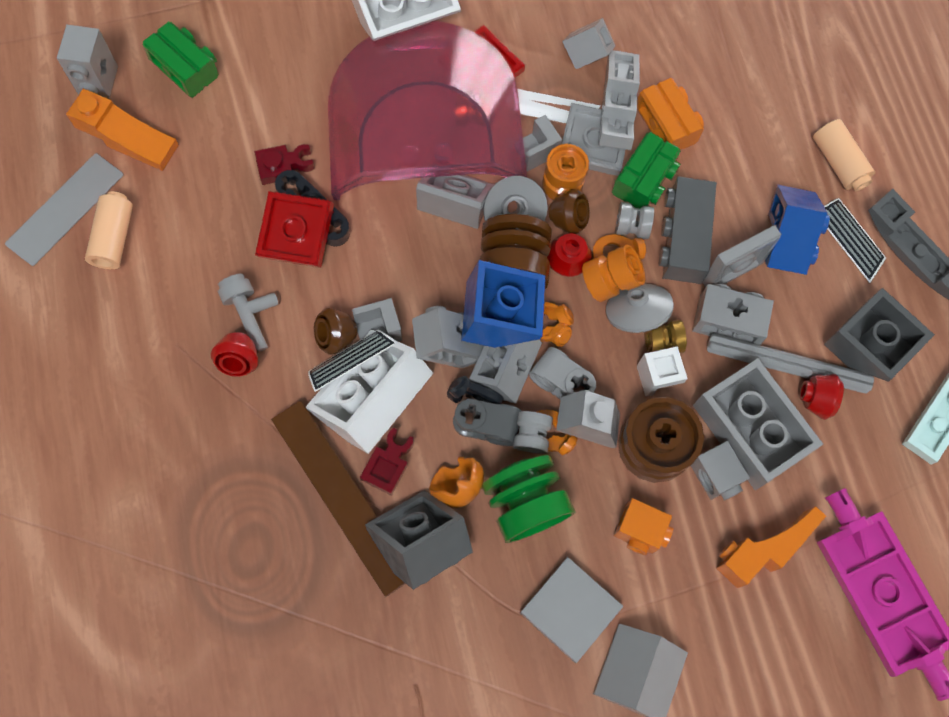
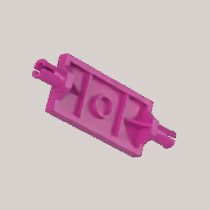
(887, 594)

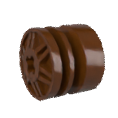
(517, 243)

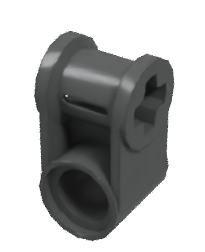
(491, 421)

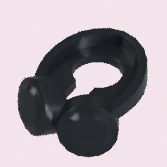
(463, 386)

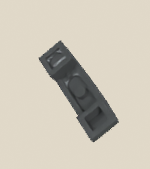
(910, 243)

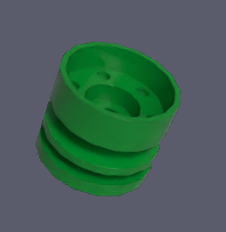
(528, 499)

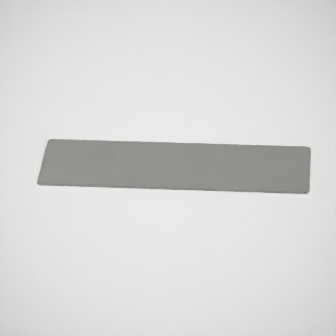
(63, 209)

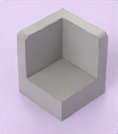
(589, 43)
(540, 142)
(376, 317)

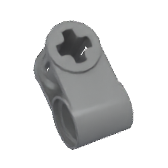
(560, 374)

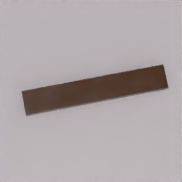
(335, 489)

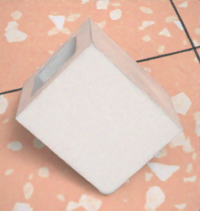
(661, 370)

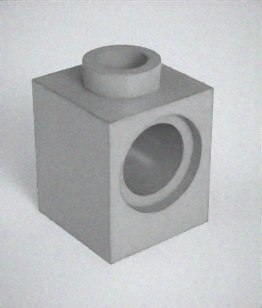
(720, 472)

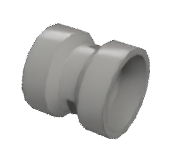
(627, 219)
(532, 432)

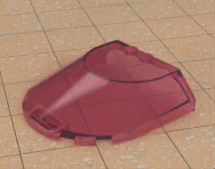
(423, 109)

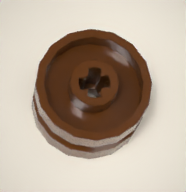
(674, 425)

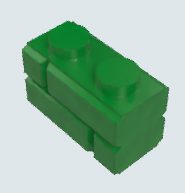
(181, 59)
(646, 172)

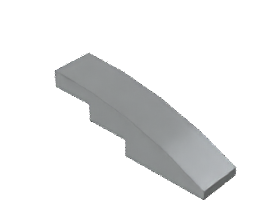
(620, 100)

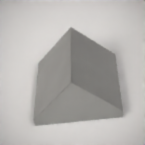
(453, 198)
(640, 672)

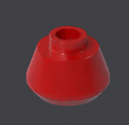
(569, 254)
(235, 355)
(822, 395)

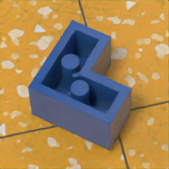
(800, 220)

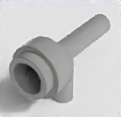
(236, 291)

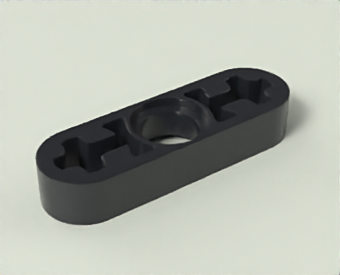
(307, 190)

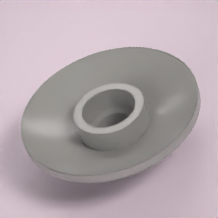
(526, 193)
(640, 308)

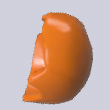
(459, 484)

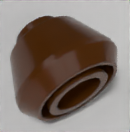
(570, 211)
(334, 330)

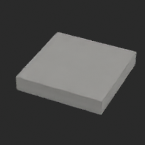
(584, 131)
(742, 257)
(571, 610)

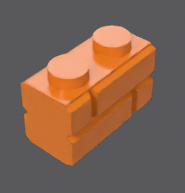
(669, 114)

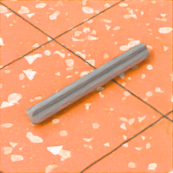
(787, 362)

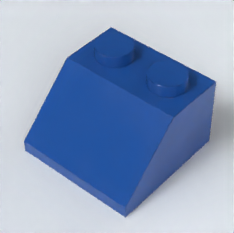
(503, 306)

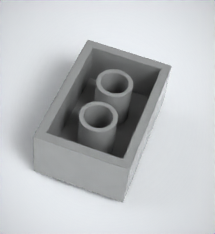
(757, 423)

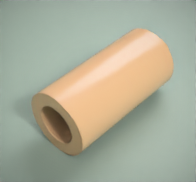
(844, 155)
(109, 231)

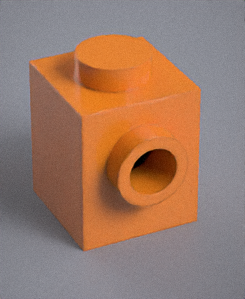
(644, 527)

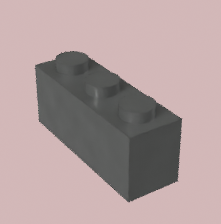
(688, 230)

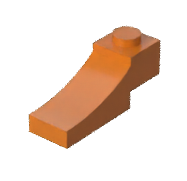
(121, 130)
(746, 559)

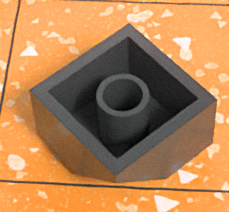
(879, 337)

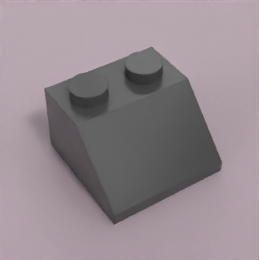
(420, 538)

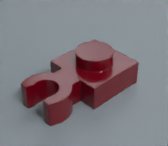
(277, 159)
(386, 467)

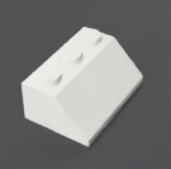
(391, 17)
(371, 396)

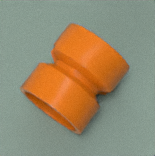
(564, 170)
(613, 273)

